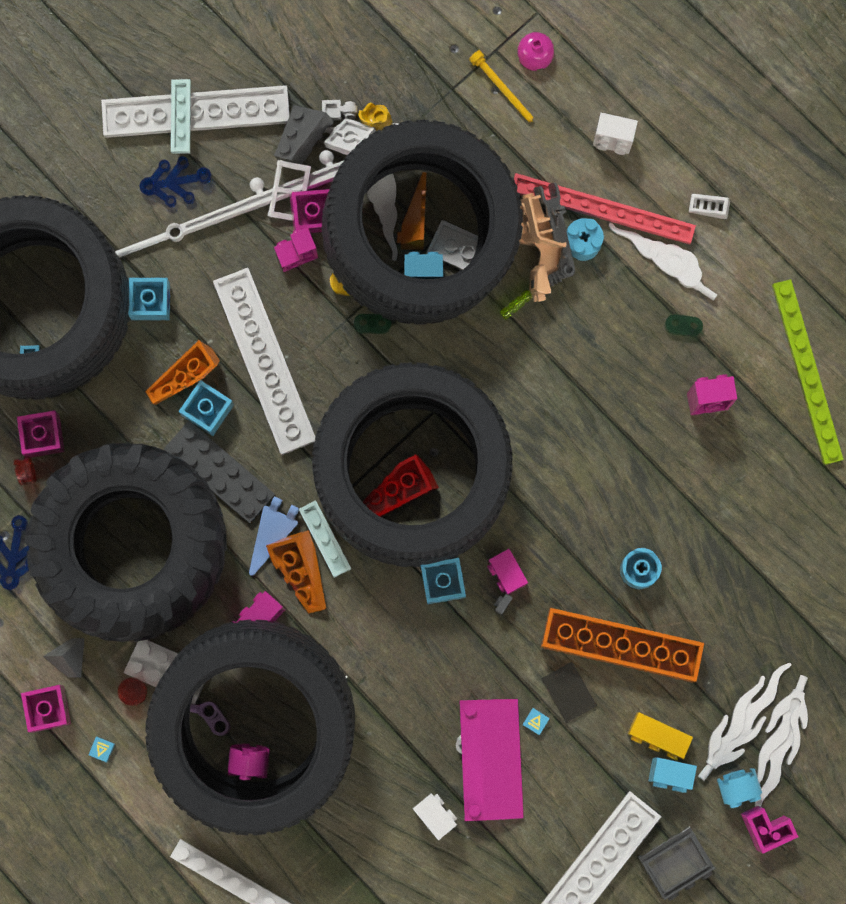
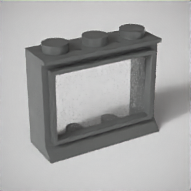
(677, 864)

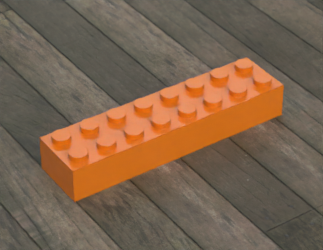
(622, 645)

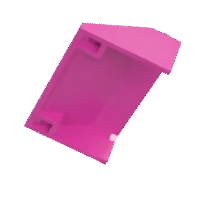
(491, 759)

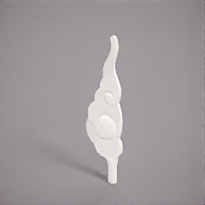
(383, 197)
(670, 259)

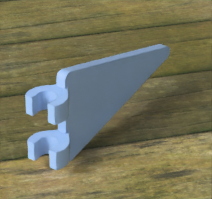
(272, 528)

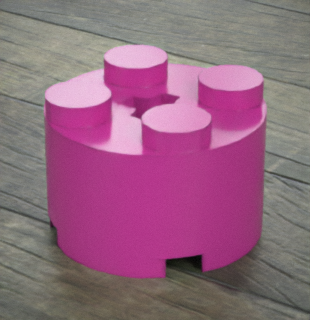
(248, 761)

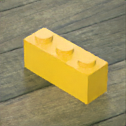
(659, 736)

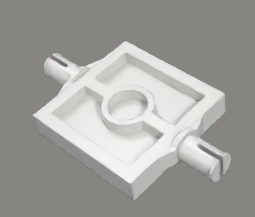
(347, 135)

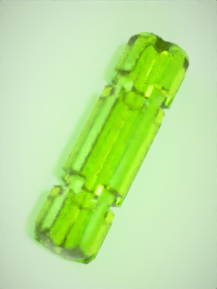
(516, 304)

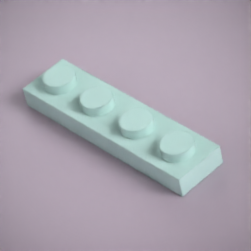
(180, 116)
(325, 539)

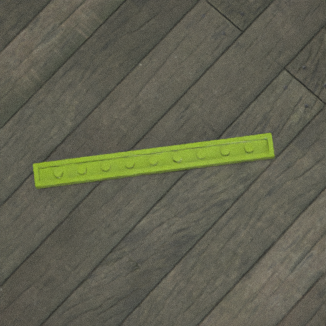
(807, 372)

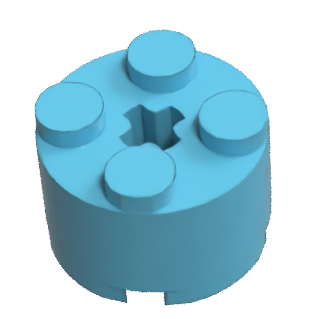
(589, 230)
(649, 562)
(740, 787)

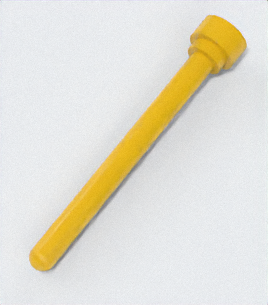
(479, 60)

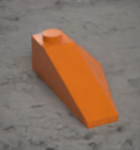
(299, 565)

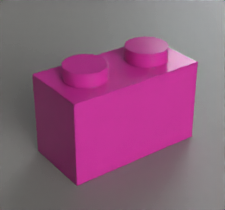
(507, 572)

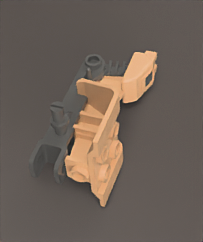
(546, 230)

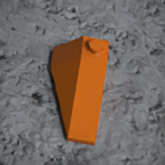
(413, 225)
(184, 372)

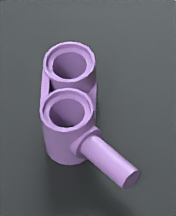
(212, 720)

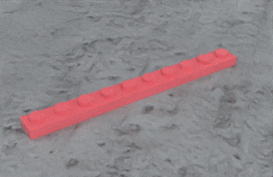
(612, 211)

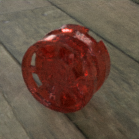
(25, 471)
(132, 691)

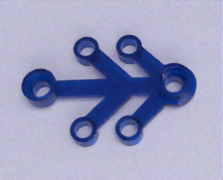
(173, 181)
(14, 556)

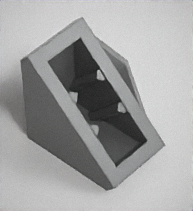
(68, 657)

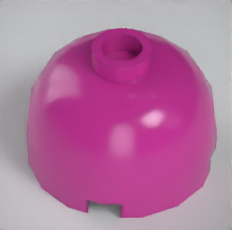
(535, 51)

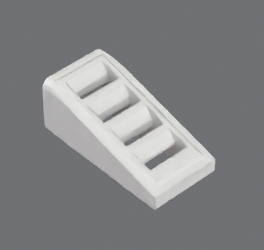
(712, 213)

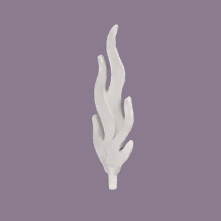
(740, 728)
(786, 735)

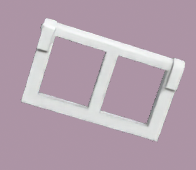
(280, 163)

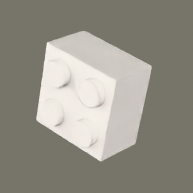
(614, 133)
(435, 816)

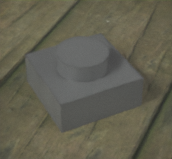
(502, 604)

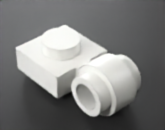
(334, 109)

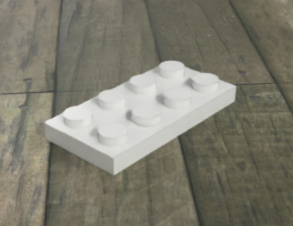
(455, 245)
(151, 662)

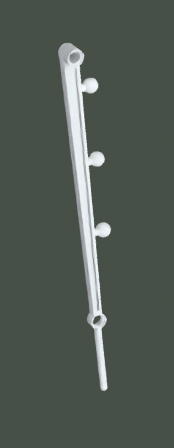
(254, 202)

